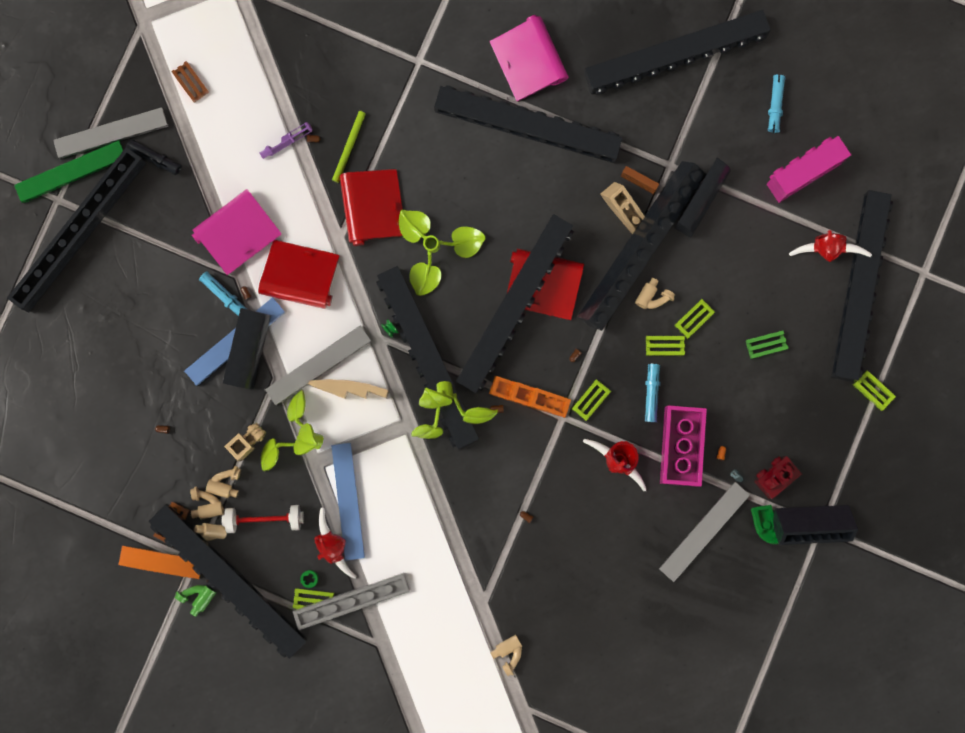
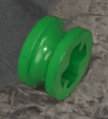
(389, 328)
(311, 584)

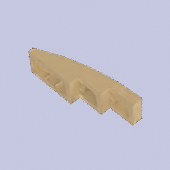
(342, 387)

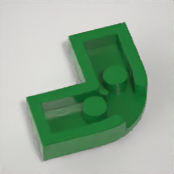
(764, 524)

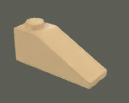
(623, 206)

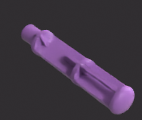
(286, 140)

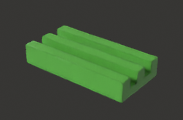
(782, 340)

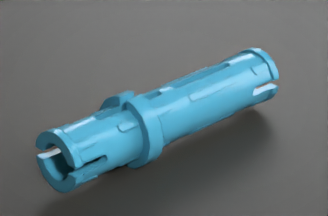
(776, 111)
(225, 296)
(652, 392)

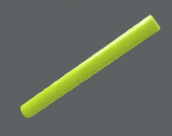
(348, 147)

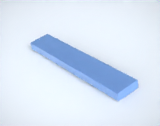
(220, 352)
(348, 501)

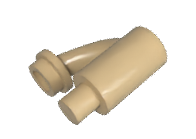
(645, 297)
(221, 489)
(210, 510)
(211, 531)
(506, 647)

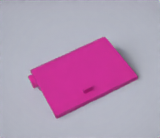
(529, 58)
(236, 232)

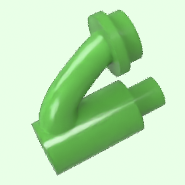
(201, 602)

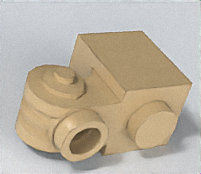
(242, 444)

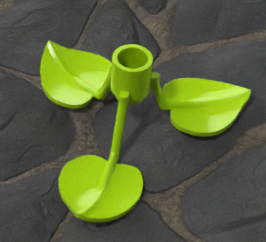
(413, 227)
(443, 397)
(306, 439)

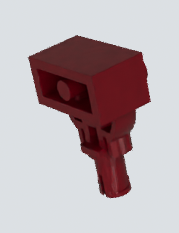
(777, 477)

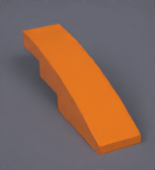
(530, 396)
(156, 562)

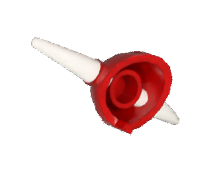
(830, 246)
(620, 459)
(331, 546)

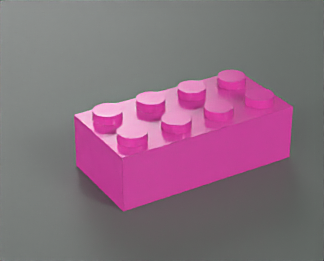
(808, 169)
(683, 446)

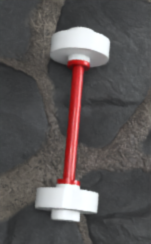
(231, 520)

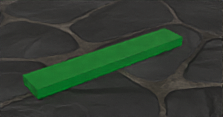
(68, 172)

